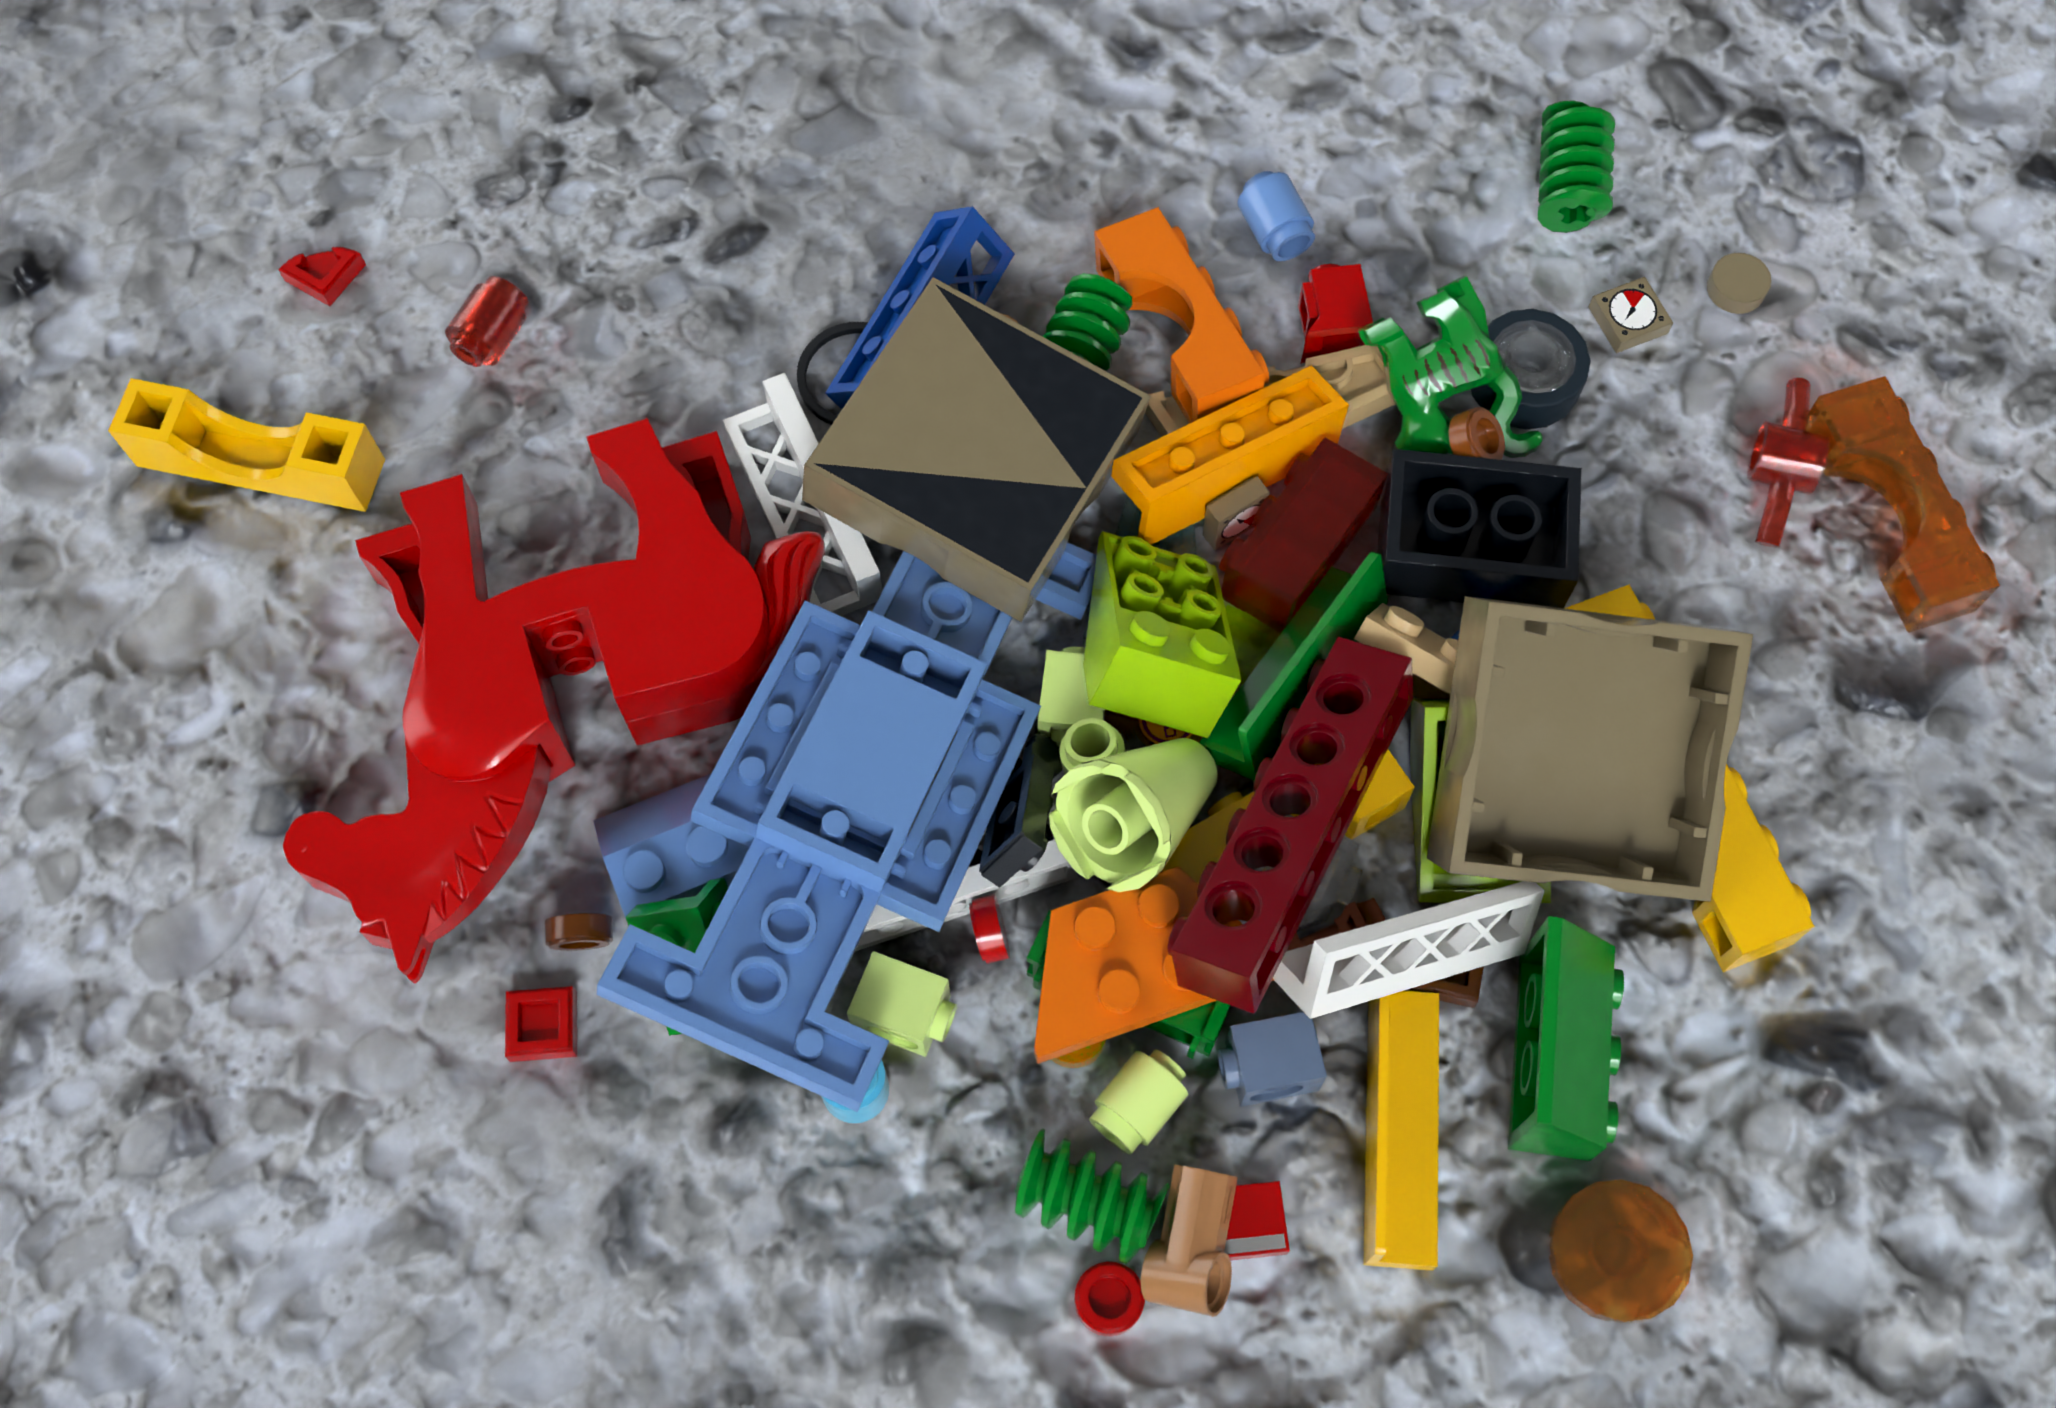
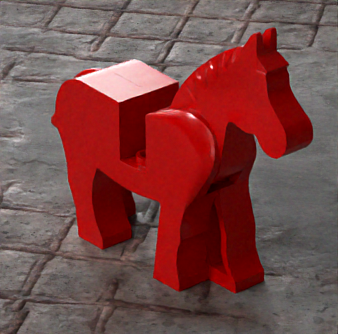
(677, 631)

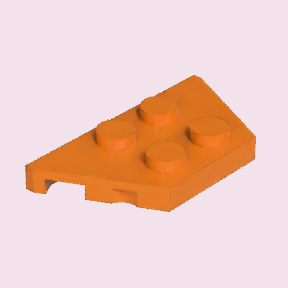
(1112, 965)

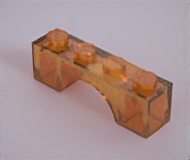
(1875, 443)

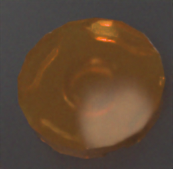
(1620, 1251)

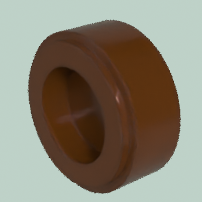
(578, 931)

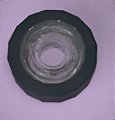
(1552, 350)

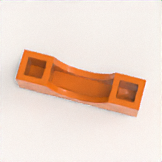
(1158, 273)

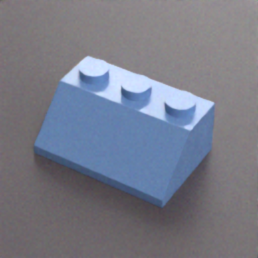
(660, 853)

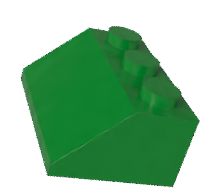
(1565, 1044)

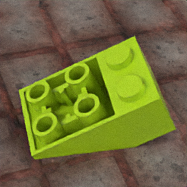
(1158, 637)

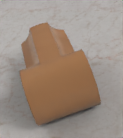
(1189, 1261)

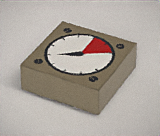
(1630, 314)
(1233, 512)

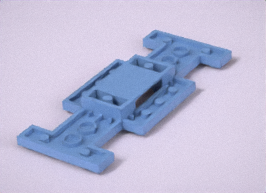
(825, 800)

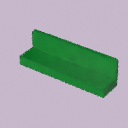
(1256, 713)

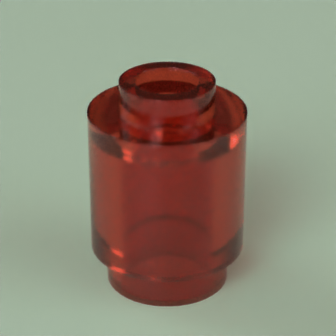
(487, 322)

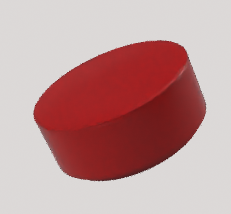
(989, 929)
(1109, 1298)

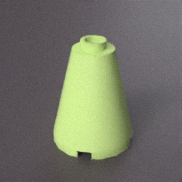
(1133, 814)

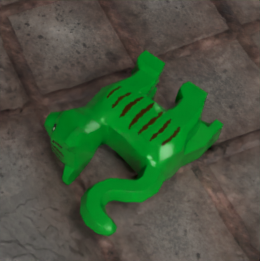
(1446, 366)

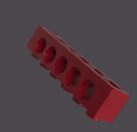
(1346, 727)

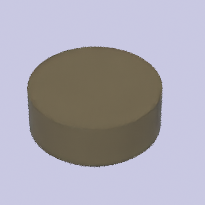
(1739, 283)

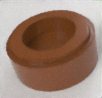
(1476, 434)

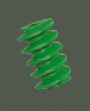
(1575, 166)
(1091, 318)
(1087, 1198)

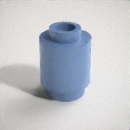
(1276, 215)

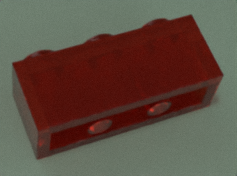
(1300, 533)

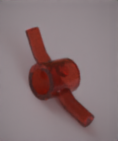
(1786, 461)

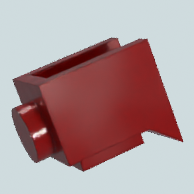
(1333, 309)

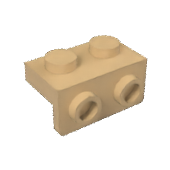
(1405, 634)

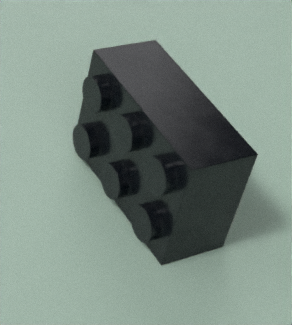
(1479, 529)

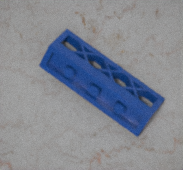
(937, 254)

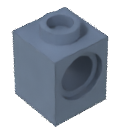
(1272, 1059)

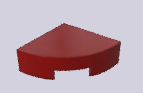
(323, 273)

